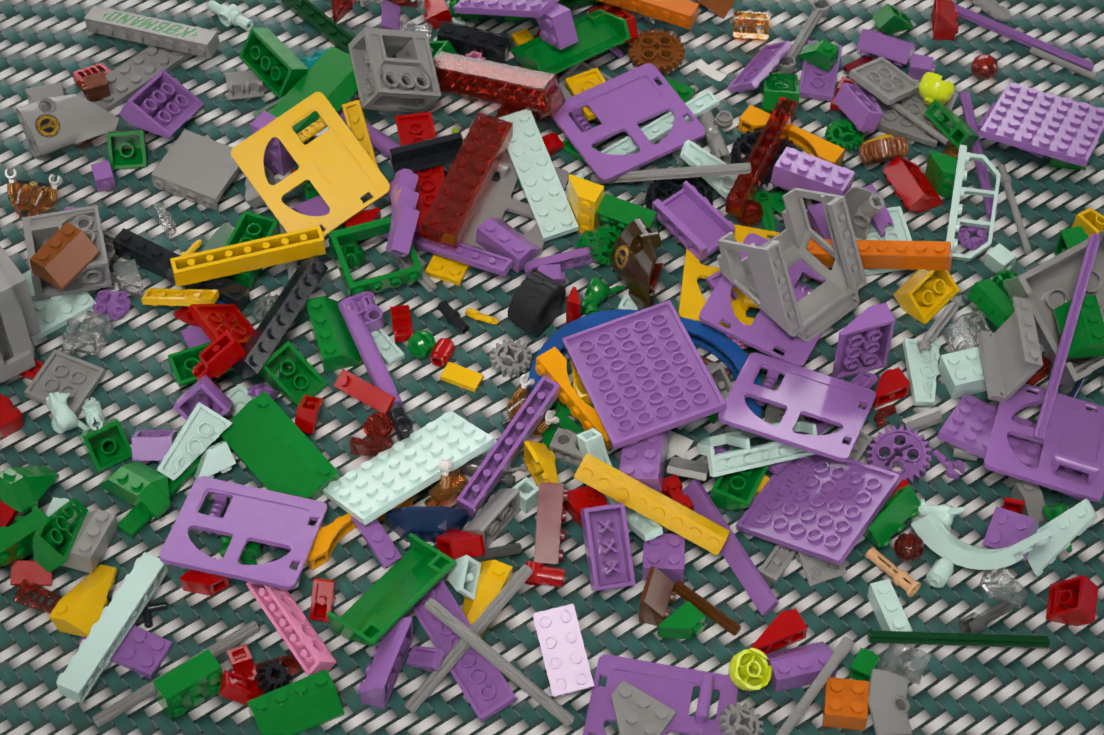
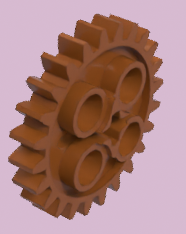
(657, 48)

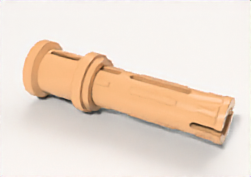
(899, 577)

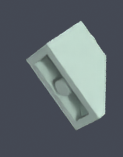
(465, 576)

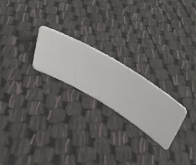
(708, 70)

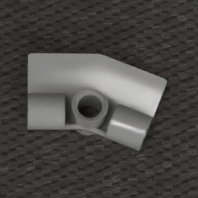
(862, 206)
(889, 703)

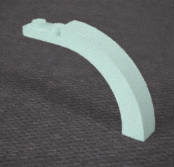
(593, 444)
(960, 553)

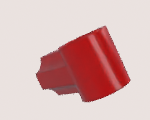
(544, 575)

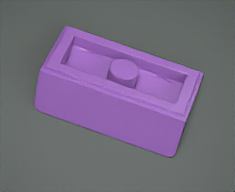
(390, 15)

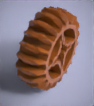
(883, 150)

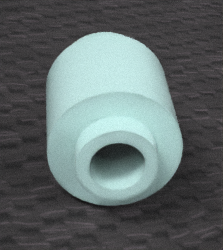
(940, 572)

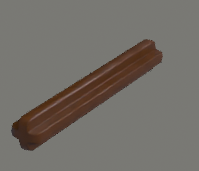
(707, 608)

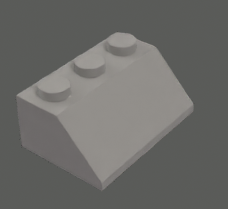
(495, 515)
(92, 541)

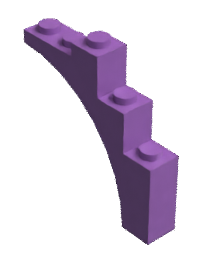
(404, 215)

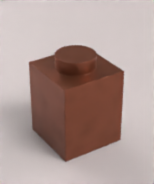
(95, 86)

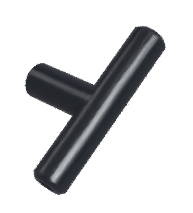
(152, 608)

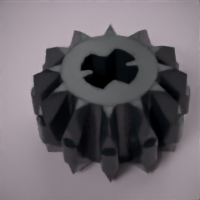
(271, 669)

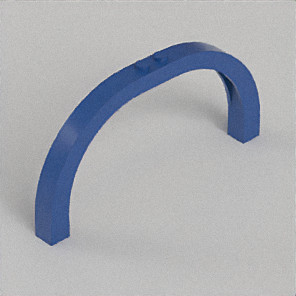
(701, 335)

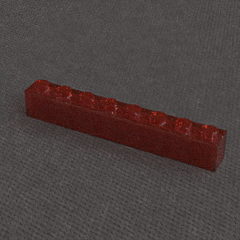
(761, 156)

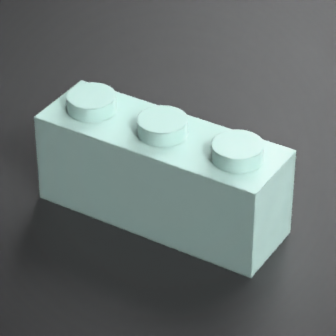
(887, 607)

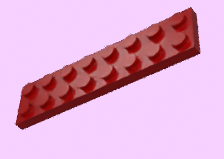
(413, 129)

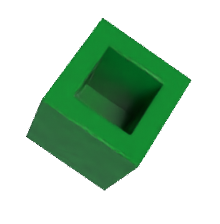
(863, 665)

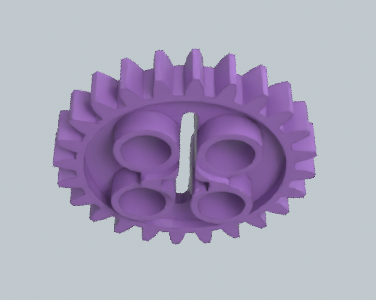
(886, 444)

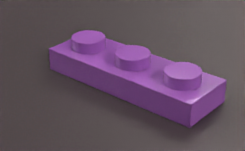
(378, 542)

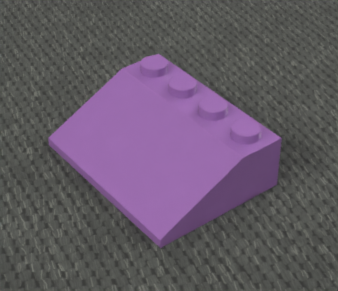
(161, 106)
(864, 342)

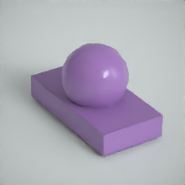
(425, 658)

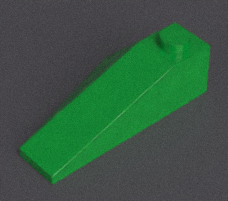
(25, 485)
(57, 535)

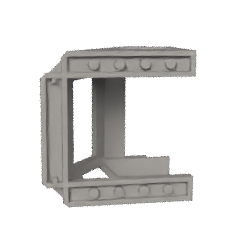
(765, 274)

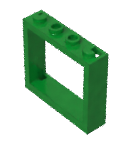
(377, 283)

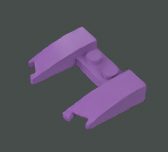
(818, 220)

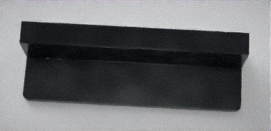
(426, 153)

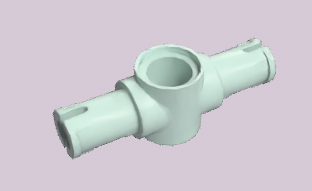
(230, 15)
(93, 413)

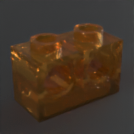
(751, 20)

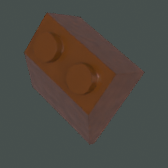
(656, 598)

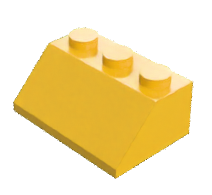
(584, 201)
(926, 293)

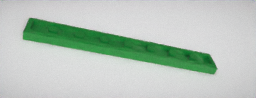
(137, 519)

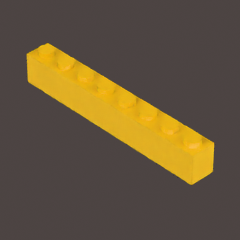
(248, 256)
(652, 504)

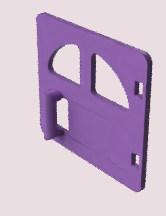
(620, 107)
(764, 332)
(800, 394)
(1071, 440)
(251, 516)
(664, 683)

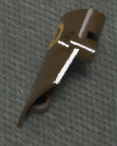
(635, 259)

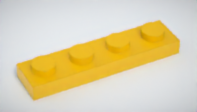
(356, 121)
(179, 297)

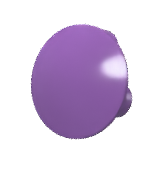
(112, 303)

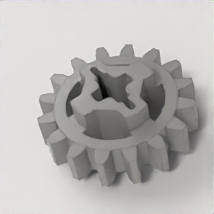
(509, 358)
(740, 720)

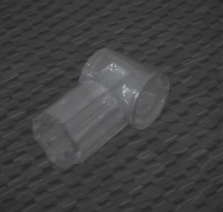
(409, 25)

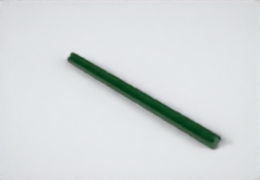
(958, 639)

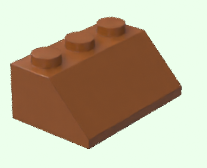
(63, 256)

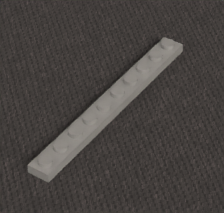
(782, 556)

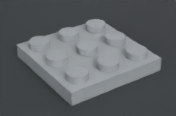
(884, 80)
(65, 375)

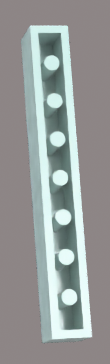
(111, 628)

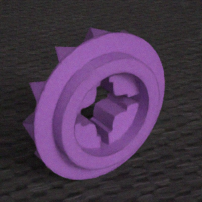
(975, 242)

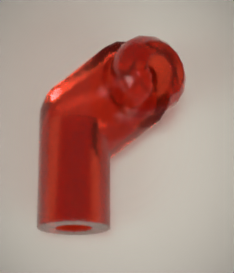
(882, 413)

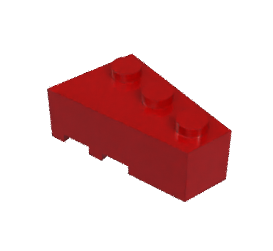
(582, 498)

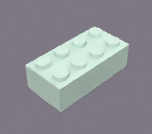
(962, 372)

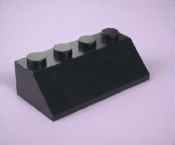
(468, 39)

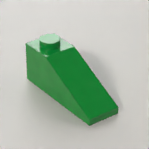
(951, 125)

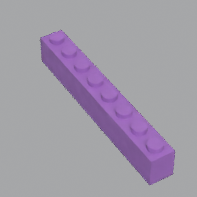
(508, 446)

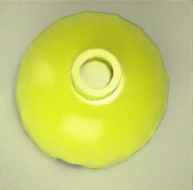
(932, 88)
(749, 670)

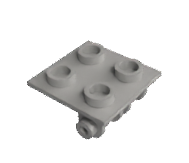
(243, 85)
(819, 570)

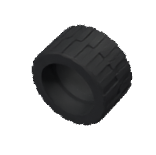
(536, 303)

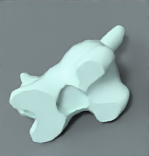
(64, 417)
(945, 512)

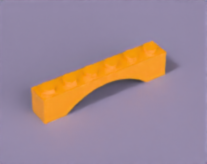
(808, 142)
(554, 366)
(332, 534)

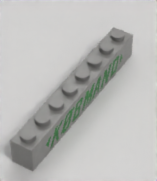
(152, 31)

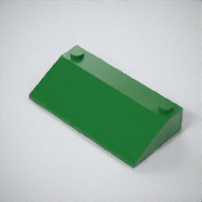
(595, 34)
(329, 75)
(278, 450)
(393, 593)

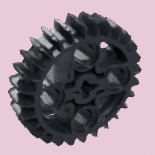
(745, 145)
(665, 188)

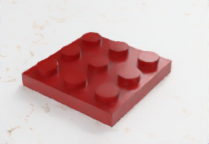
(218, 318)

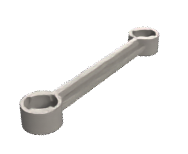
(803, 36)

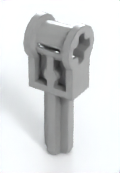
(426, 282)

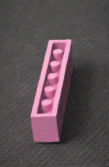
(293, 628)

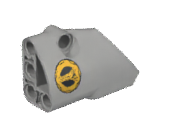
(65, 123)

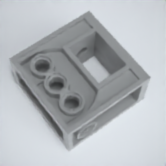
(389, 82)
(42, 227)

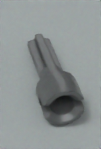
(471, 466)
(976, 622)

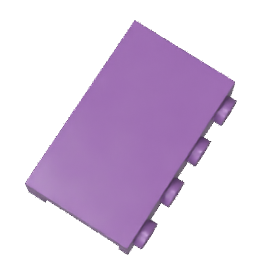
(693, 221)

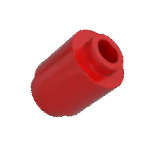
(442, 352)

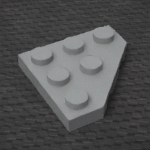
(639, 712)

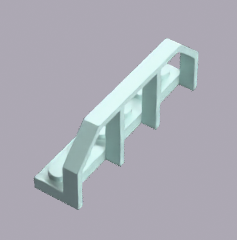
(956, 208)
(749, 456)

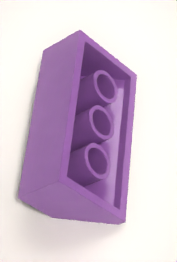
(387, 664)

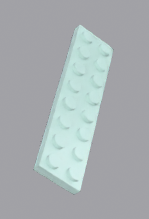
(539, 178)

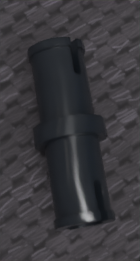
(453, 317)

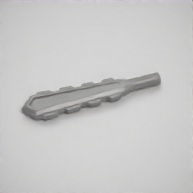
(992, 7)

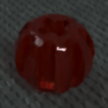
(378, 424)
(908, 547)

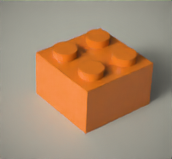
(845, 704)

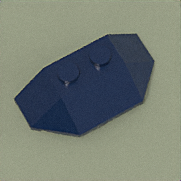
(425, 521)

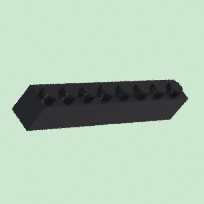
(157, 260)
(280, 316)

